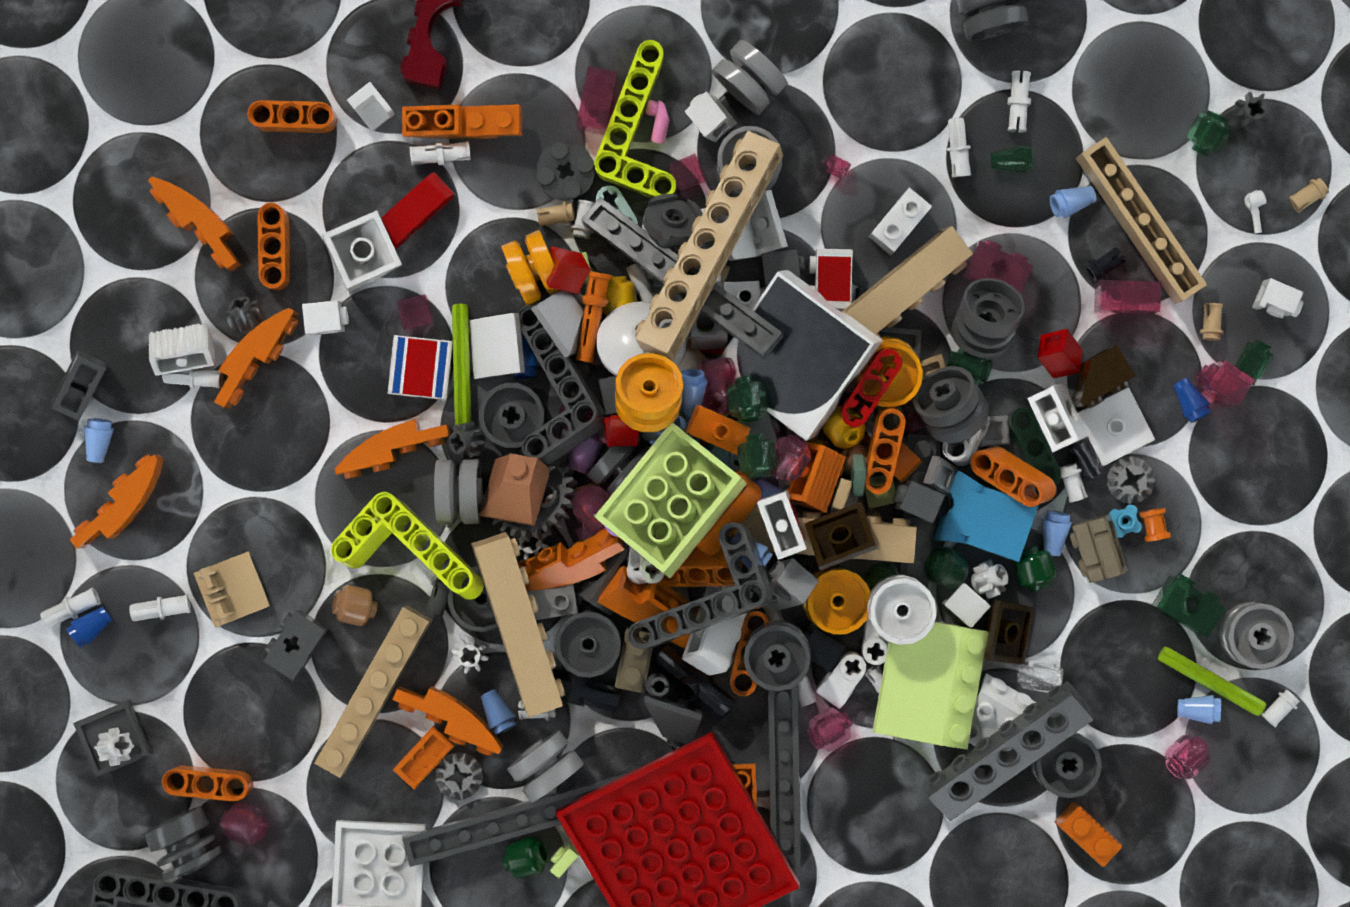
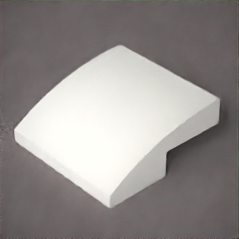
(496, 346)

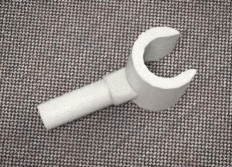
(1253, 201)

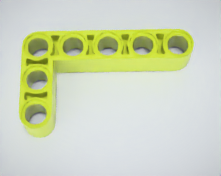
(629, 126)
(414, 539)

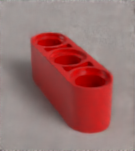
(416, 209)

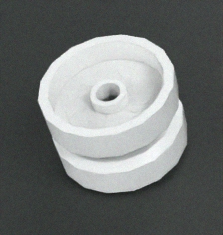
(894, 626)

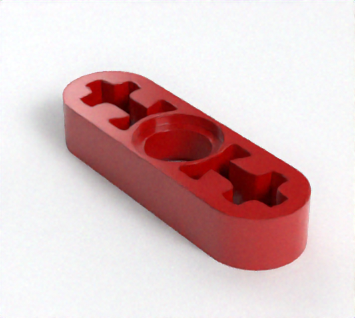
(874, 399)

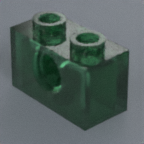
(1171, 603)

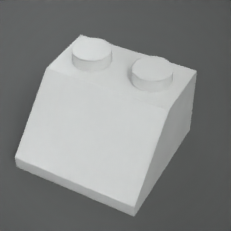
(361, 251)

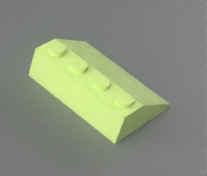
(670, 500)
(932, 686)

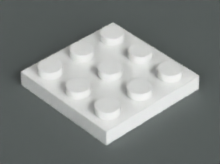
(374, 866)

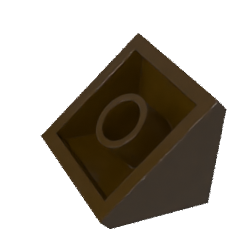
(841, 536)
(1008, 631)

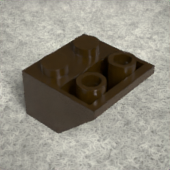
(1101, 374)

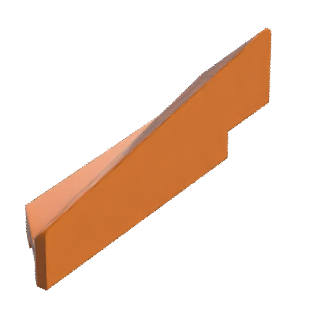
(643, 601)

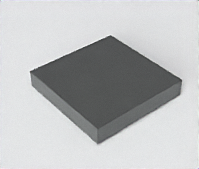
(119, 716)

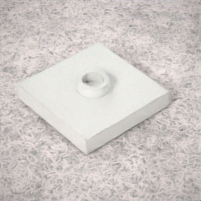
(1115, 427)

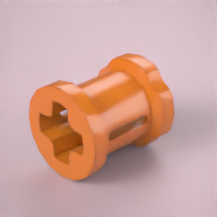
(1155, 524)

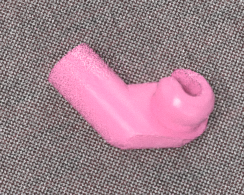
(661, 122)

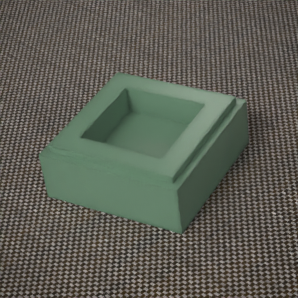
(858, 475)

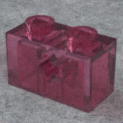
(597, 100)
(990, 253)
(1127, 297)
(1224, 383)

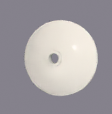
(617, 336)

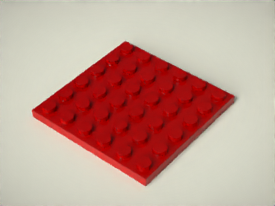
(679, 835)

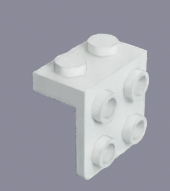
(762, 231)
(995, 706)

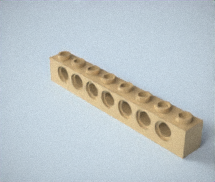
(725, 235)

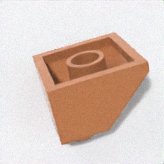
(515, 489)

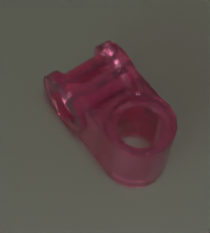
(720, 376)

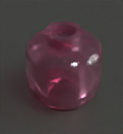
(792, 457)
(588, 503)
(829, 729)
(1187, 756)
(244, 823)

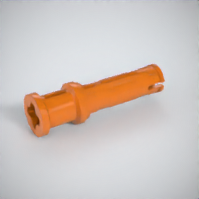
(594, 302)

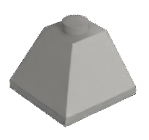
(562, 319)

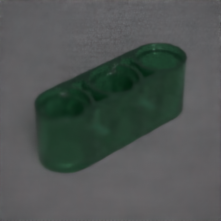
(1033, 432)

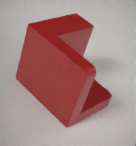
(569, 270)
(1060, 353)
(619, 433)

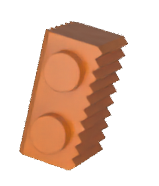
(818, 481)
(1088, 833)

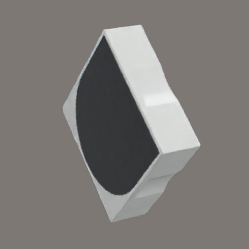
(812, 361)

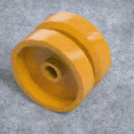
(531, 268)
(907, 380)
(648, 392)
(847, 614)

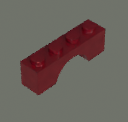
(424, 64)

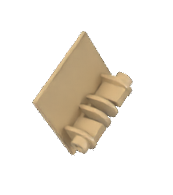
(231, 589)

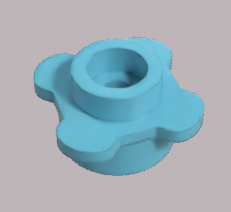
(1130, 514)

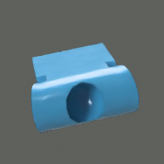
(985, 519)

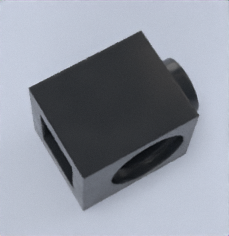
(824, 648)

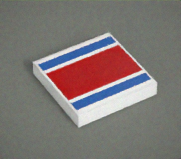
(420, 367)

